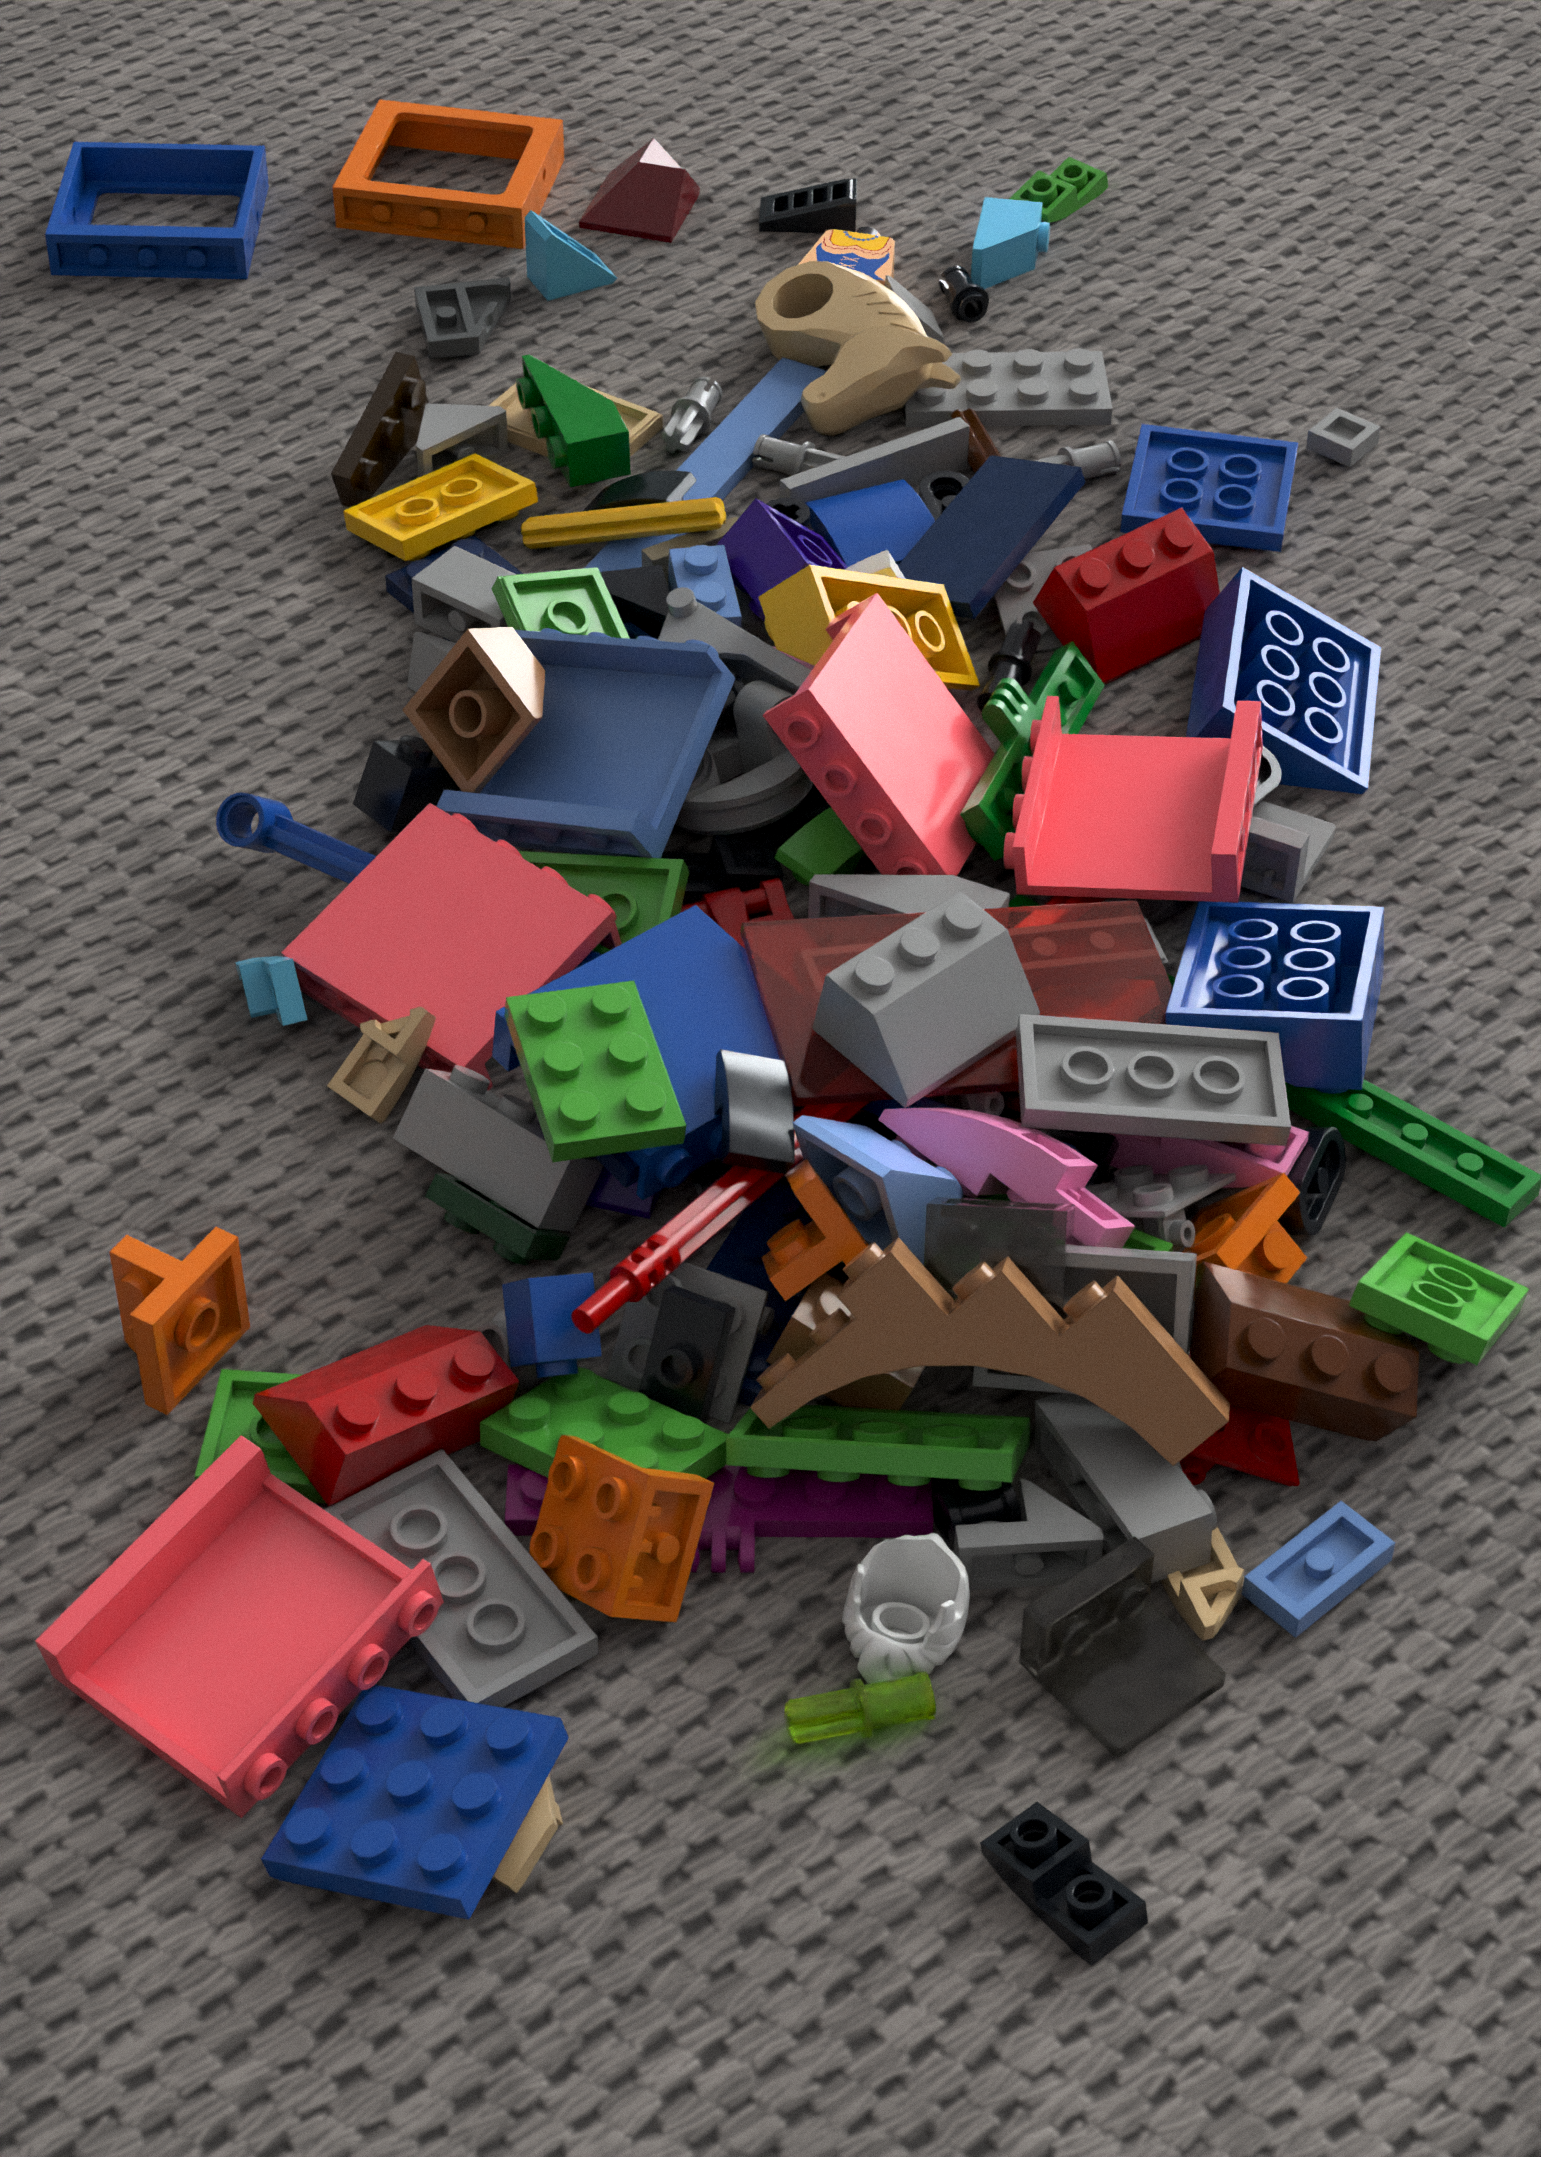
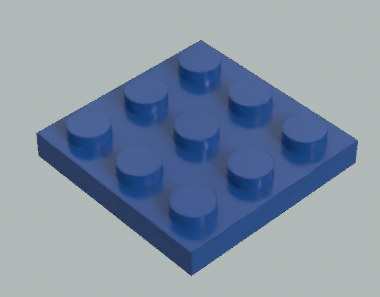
(1225, 483)
(416, 1800)

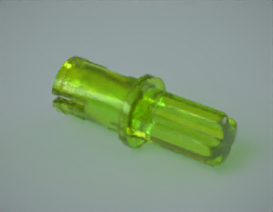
(860, 1708)

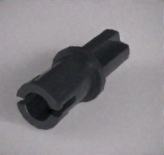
(1012, 659)

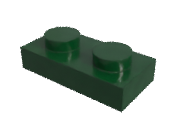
(477, 1213)

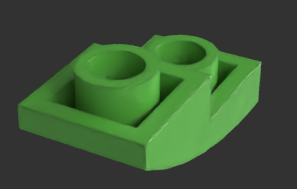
(1064, 190)
(821, 848)

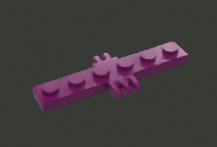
(767, 1507)

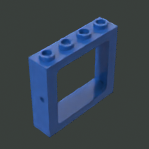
(156, 251)

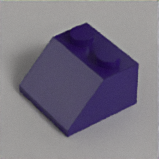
(770, 548)

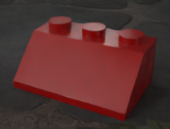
(1133, 595)
(387, 1407)

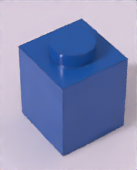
(542, 1325)

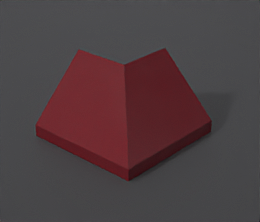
(643, 197)

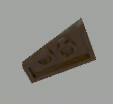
(383, 433)

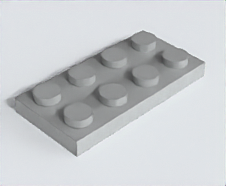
(1019, 390)
(1151, 1080)
(501, 1614)

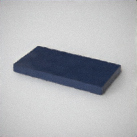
(991, 528)

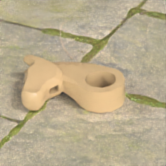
(862, 330)

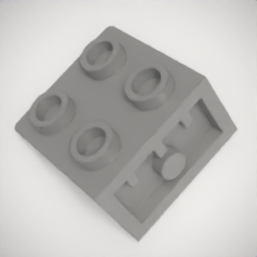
(1283, 850)

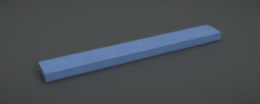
(728, 451)

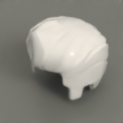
(906, 1607)

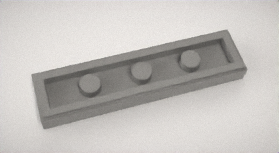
(906, 458)

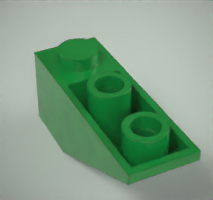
(579, 425)

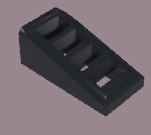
(811, 208)

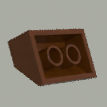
(1301, 1355)

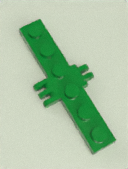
(1010, 717)

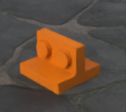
(1245, 1232)
(807, 1252)
(179, 1312)

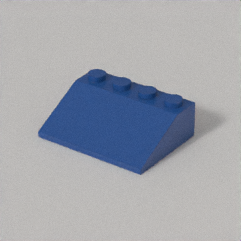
(1306, 671)
(1290, 973)

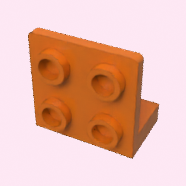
(619, 1531)

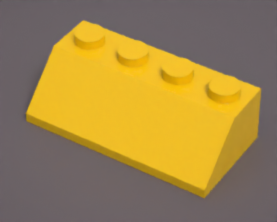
(809, 600)

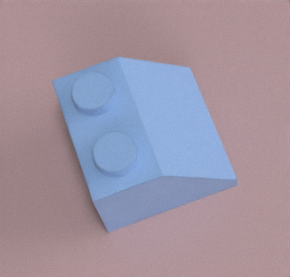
(875, 1180)

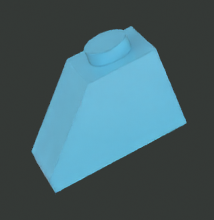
(1007, 240)

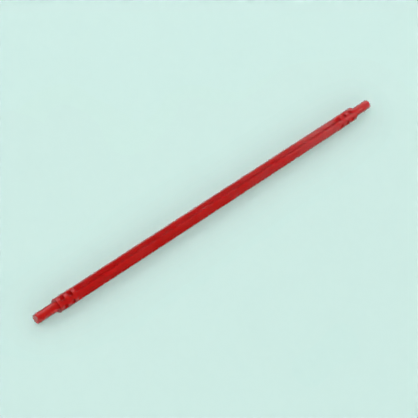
(705, 1217)

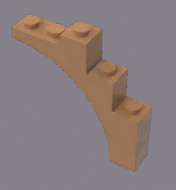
(1102, 1351)

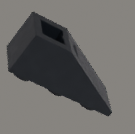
(401, 782)

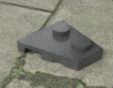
(460, 315)

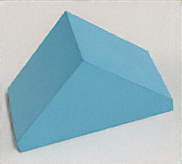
(559, 262)

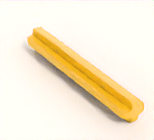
(624, 523)

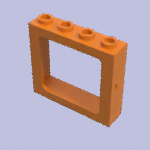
(446, 212)

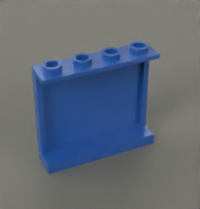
(697, 1002)

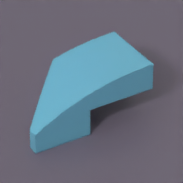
(272, 988)

